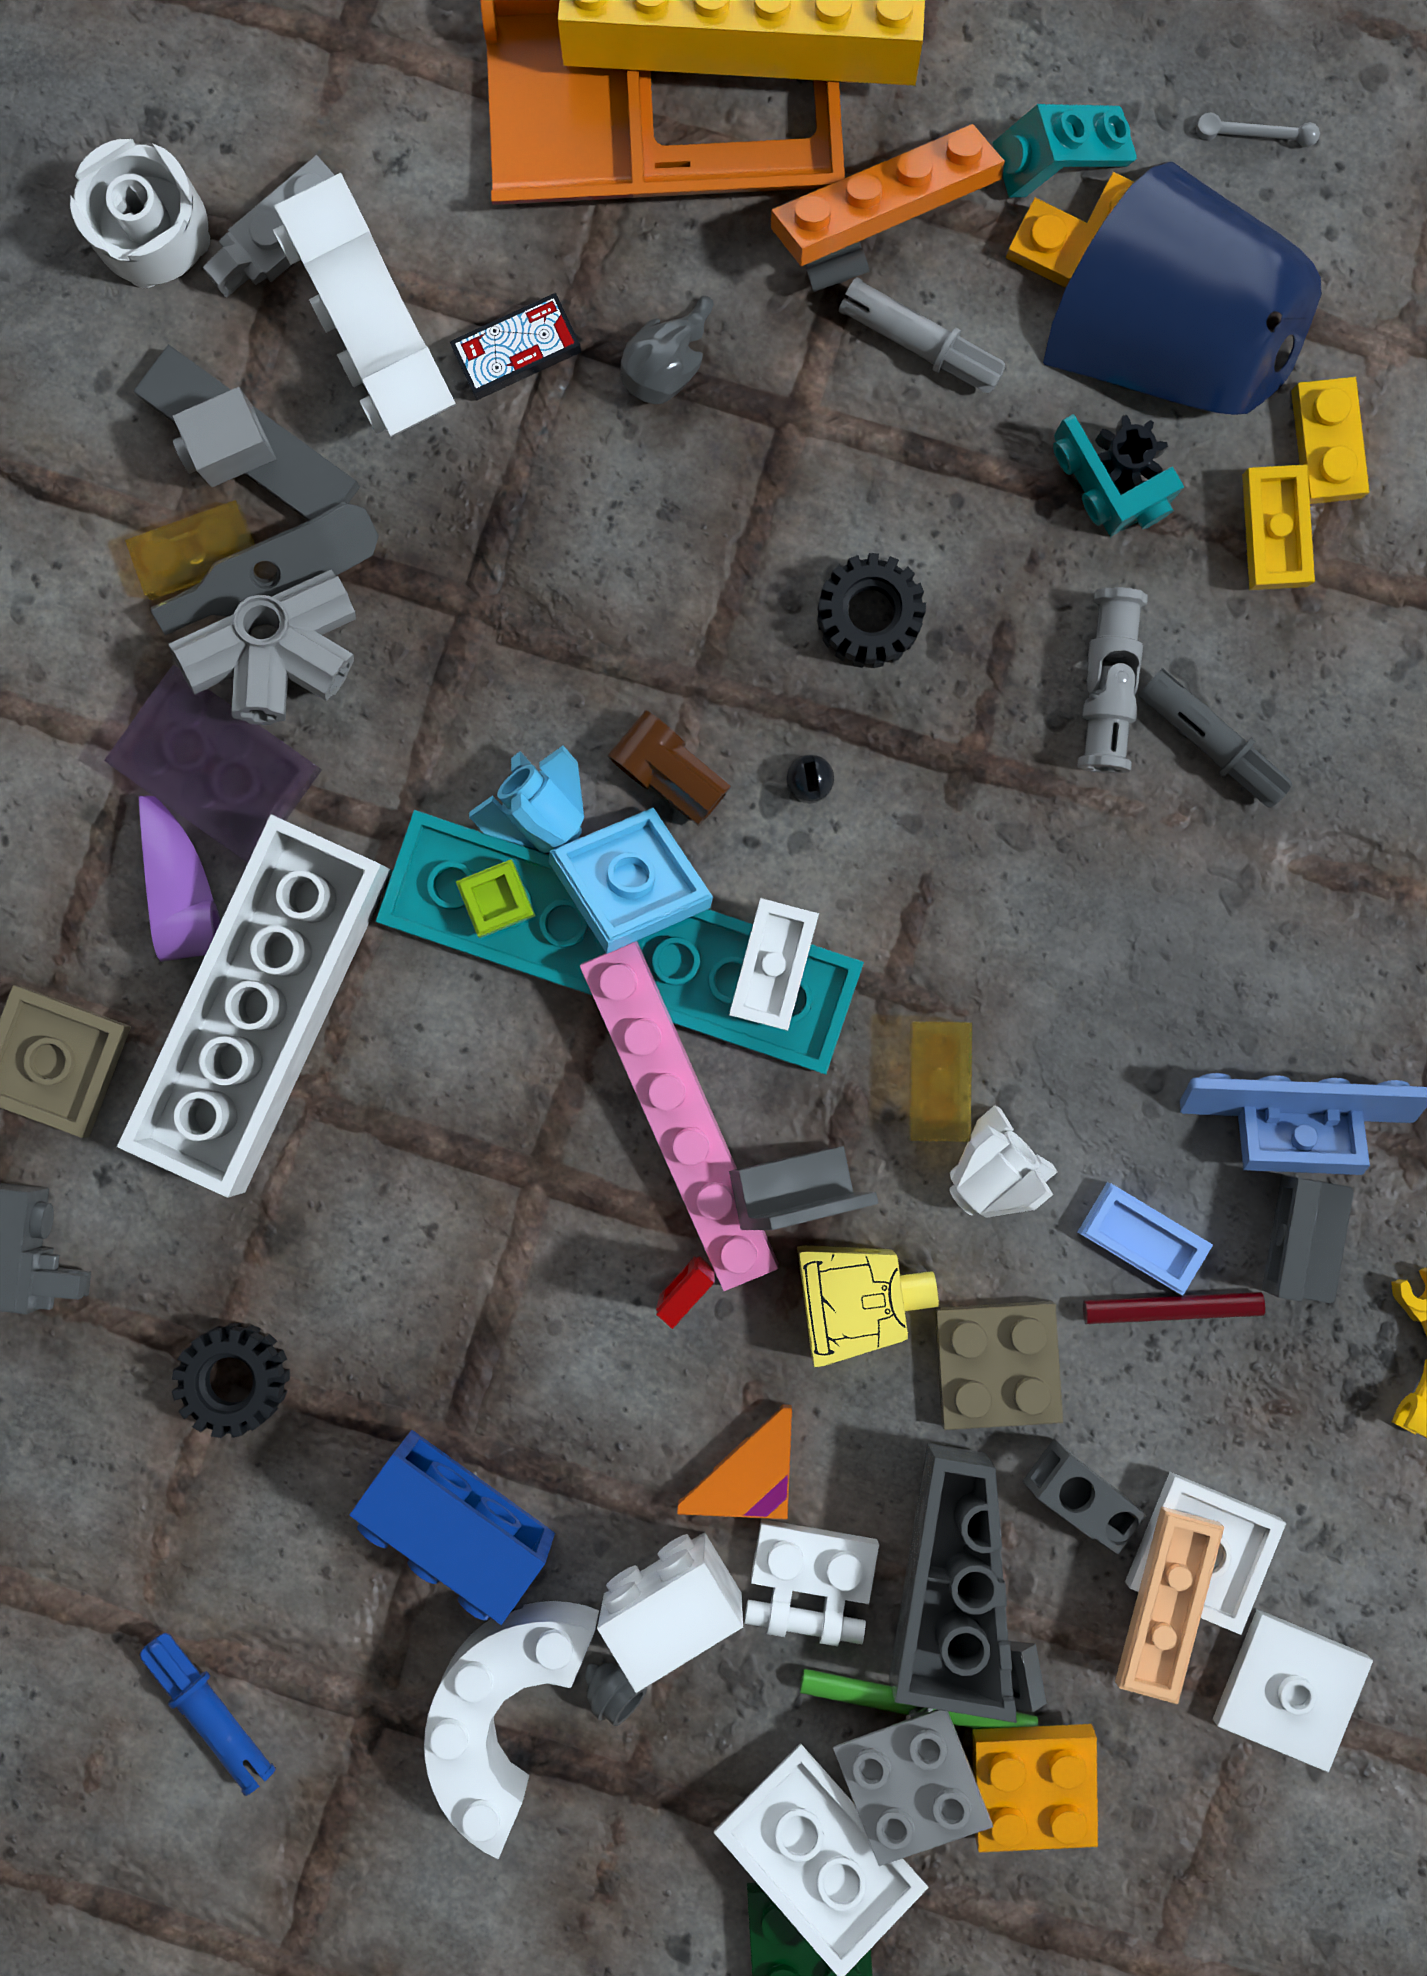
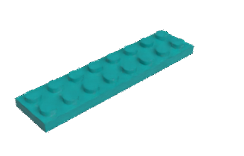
(690, 961)

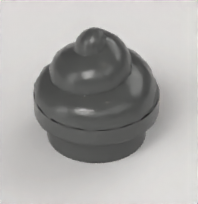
(611, 1693)

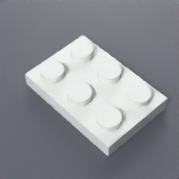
(816, 1862)

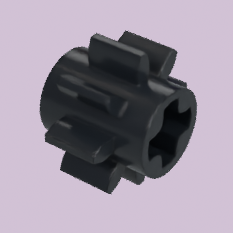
(1137, 441)

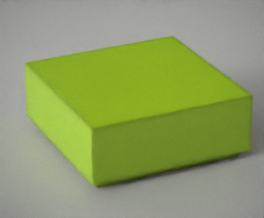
(495, 898)

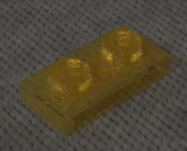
(186, 549)
(940, 1081)

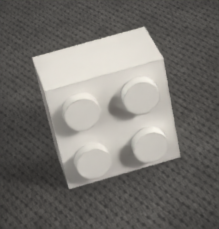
(669, 1610)

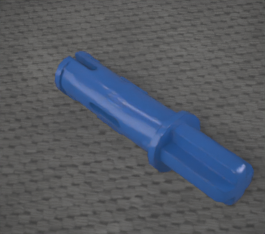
(205, 1711)

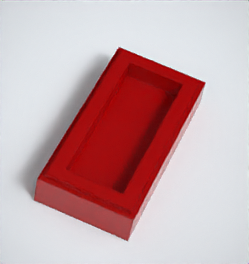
(685, 1291)

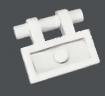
(816, 1564)

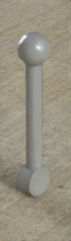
(1211, 125)

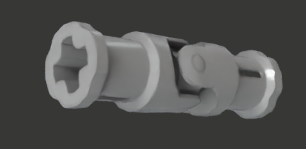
(1112, 688)

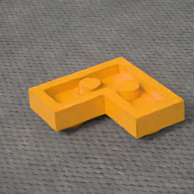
(1055, 241)

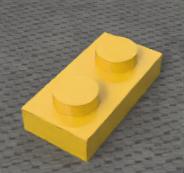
(1331, 439)
(1278, 527)

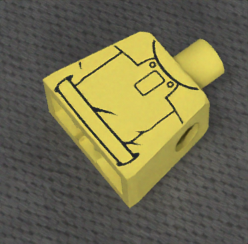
(858, 1300)

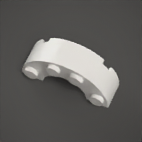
(364, 305)
(462, 1753)

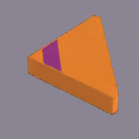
(750, 1478)

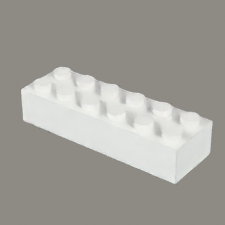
(255, 1008)

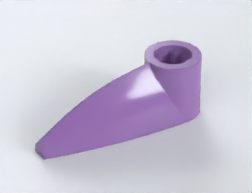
(176, 886)

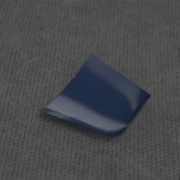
(1182, 298)

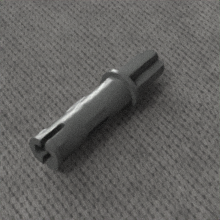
(1216, 739)

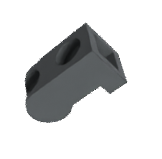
(1083, 1497)

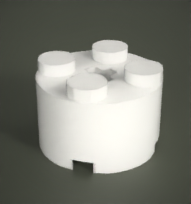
(139, 212)

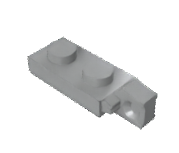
(251, 245)

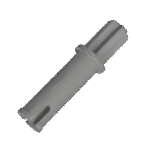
(922, 336)

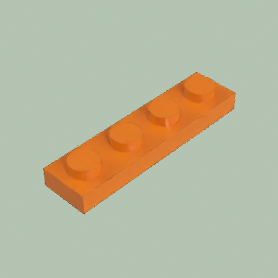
(886, 194)

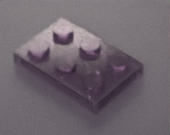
(211, 765)

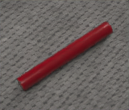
(1173, 1308)

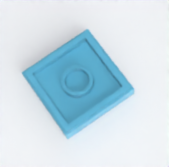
(630, 880)

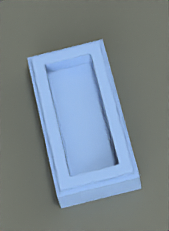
(1145, 1238)

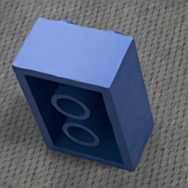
(454, 1528)

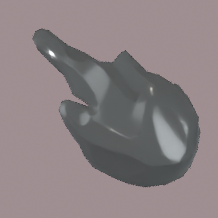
(658, 356)

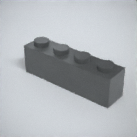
(953, 1604)

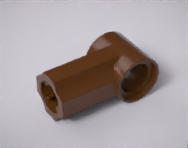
(658, 760)

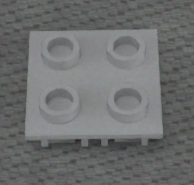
(912, 1785)

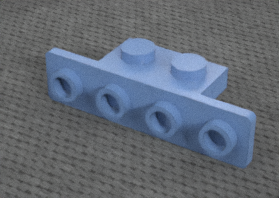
(1303, 1123)

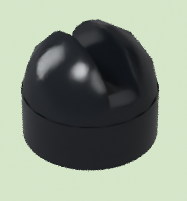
(797, 781)

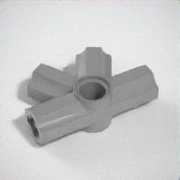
(265, 665)

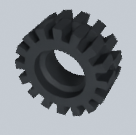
(877, 576)
(195, 1385)

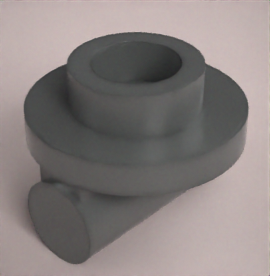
(837, 267)

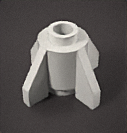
(999, 1171)

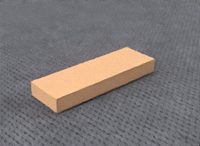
(1169, 1605)

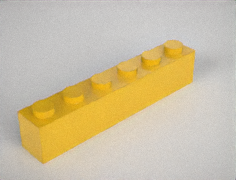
(748, 37)

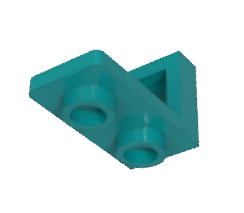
(1059, 138)
(1102, 501)

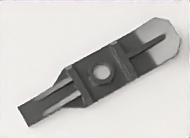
(327, 542)

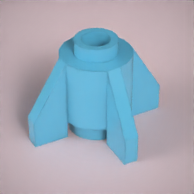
(538, 806)

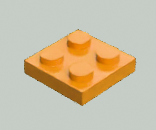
(1037, 1787)

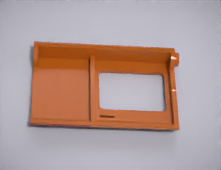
(592, 130)

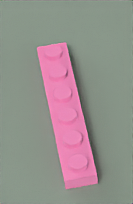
(676, 1111)

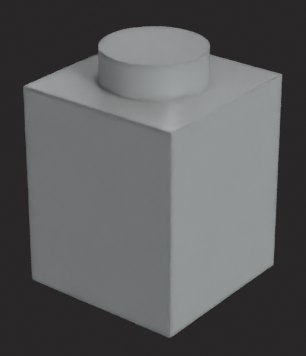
(222, 438)

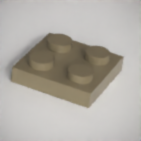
(56, 1060)
(998, 1365)

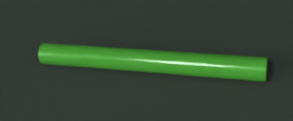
(882, 1698)

